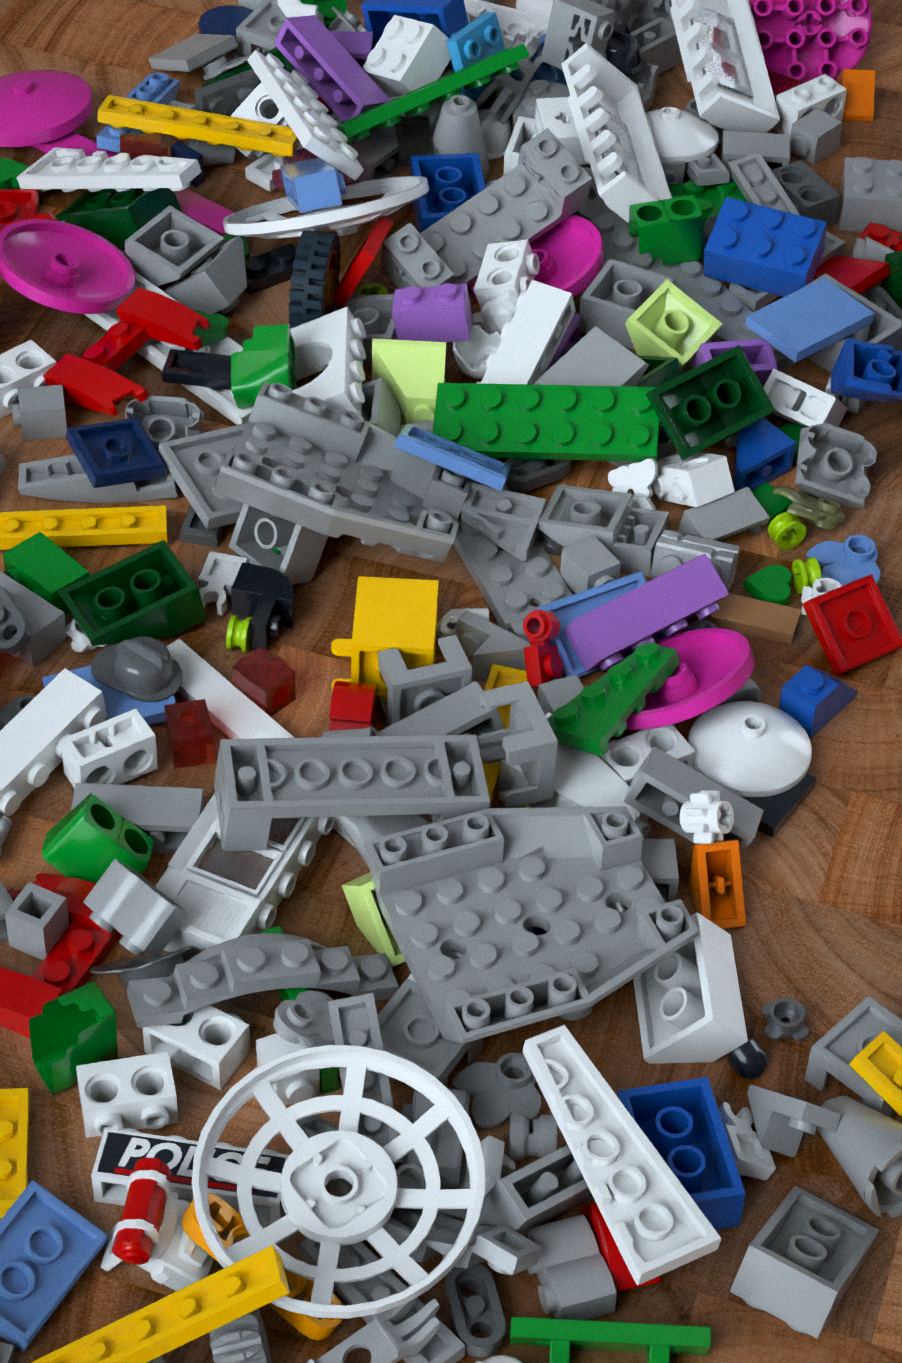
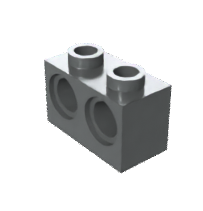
(809, 192)

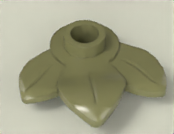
(819, 511)

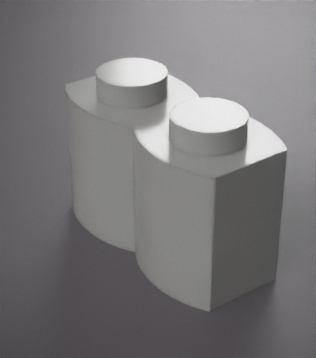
(135, 910)
(572, 1271)

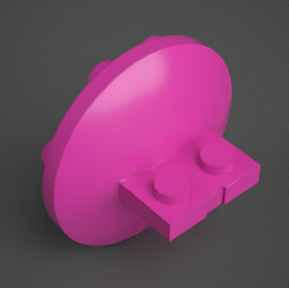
(812, 35)

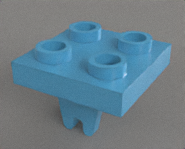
(473, 44)

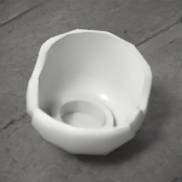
(473, 354)

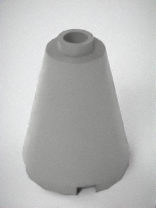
(460, 131)
(869, 1153)

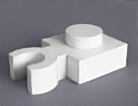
(496, 312)
(218, 577)
(749, 1155)

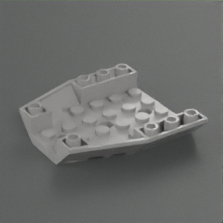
(341, 476)
(492, 876)

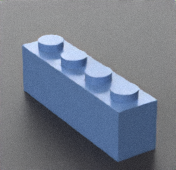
(312, 185)

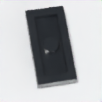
(269, 268)

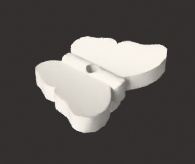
(637, 477)

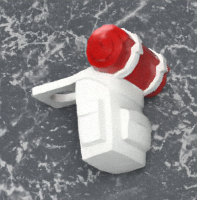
(153, 1232)

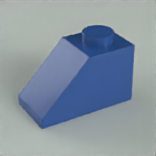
(761, 455)
(814, 698)

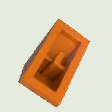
(859, 95)
(718, 883)

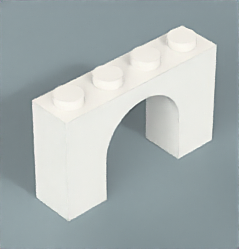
(337, 349)

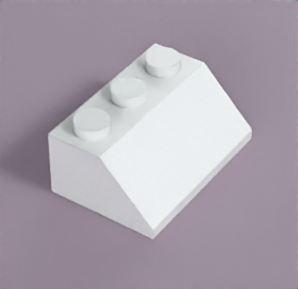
(692, 1001)

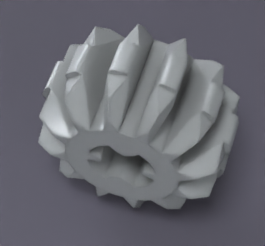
(241, 1341)

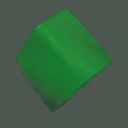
(668, 229)
(263, 359)
(92, 838)
(72, 1034)

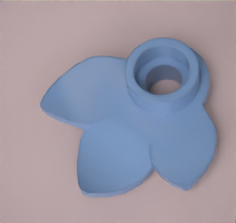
(847, 560)

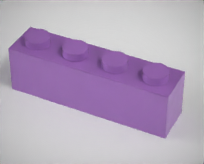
(328, 67)
(646, 612)

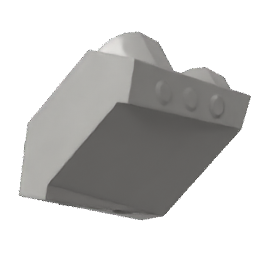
(166, 417)
(834, 464)

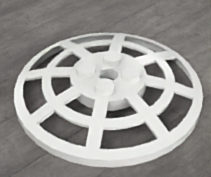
(343, 219)
(344, 1156)

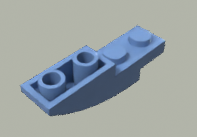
(154, 88)

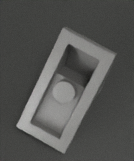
(489, 645)
(783, 1119)

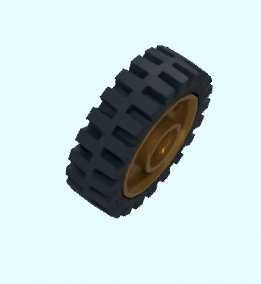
(314, 277)

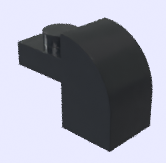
(266, 598)

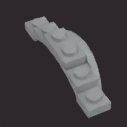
(253, 966)
(498, 1244)

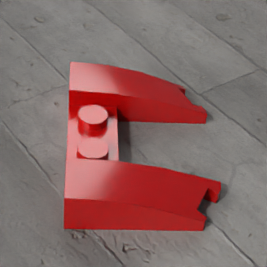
(143, 316)
(66, 964)

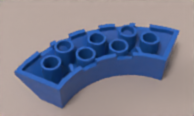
(868, 372)

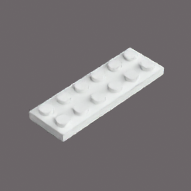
(306, 114)

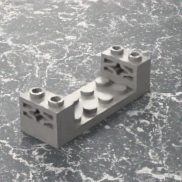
(593, 22)
(516, 207)
(343, 778)

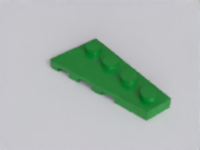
(605, 705)

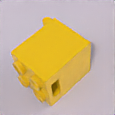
(386, 617)

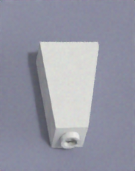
(579, 782)

